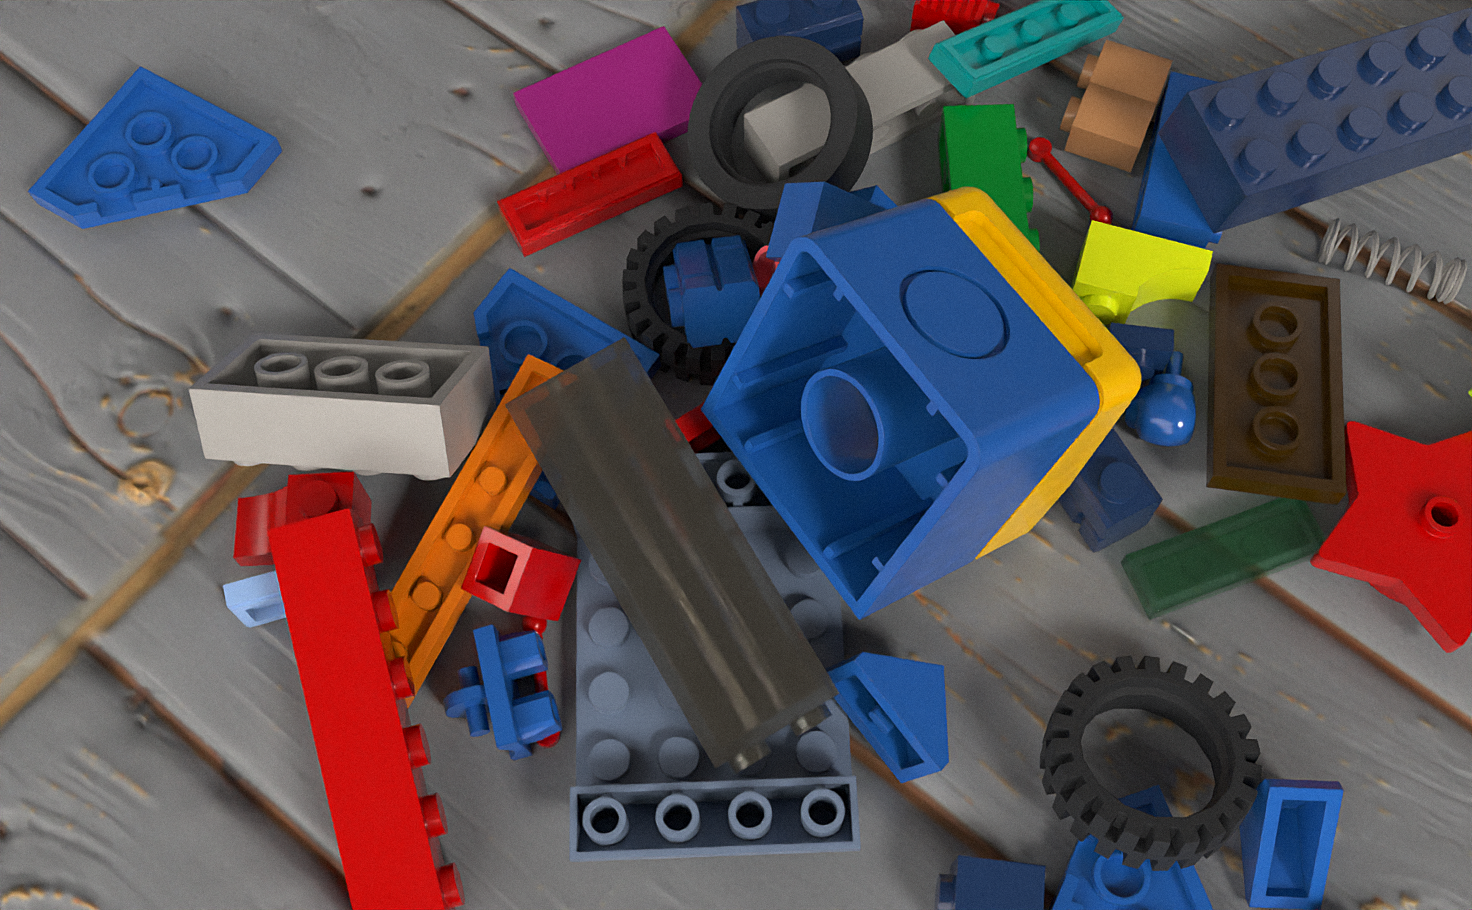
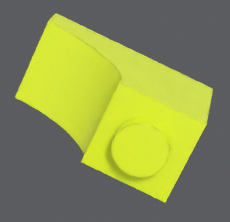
(1130, 268)

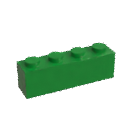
(985, 151)

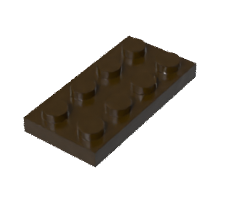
(1275, 385)

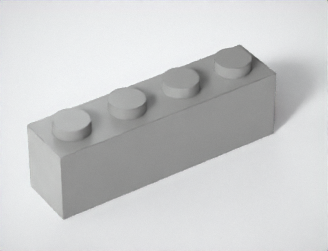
(902, 95)

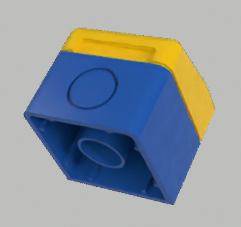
(917, 392)

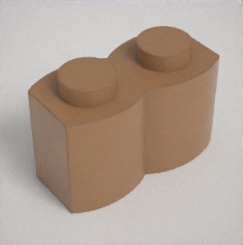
(1116, 106)

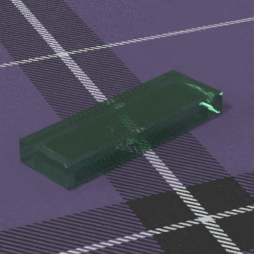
(1222, 555)

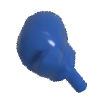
(1165, 408)

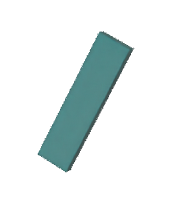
(1021, 41)

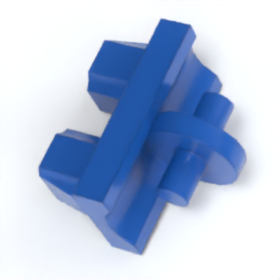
(513, 718)

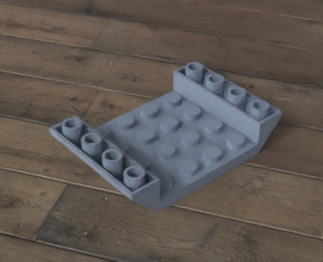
(640, 766)

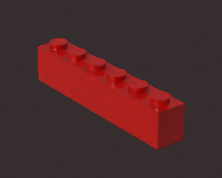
(361, 717)

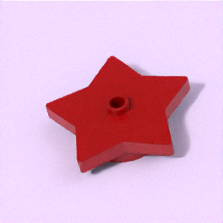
(1408, 527)

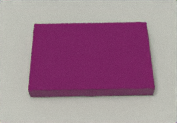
(611, 100)

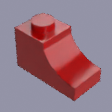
(301, 499)

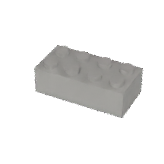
(345, 404)

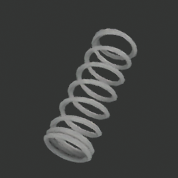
(1446, 279)

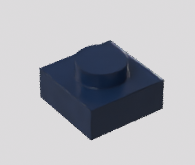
(1147, 345)

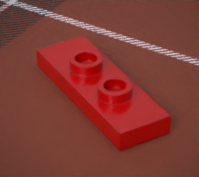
(590, 194)

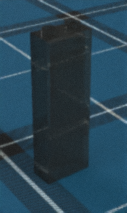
(674, 556)

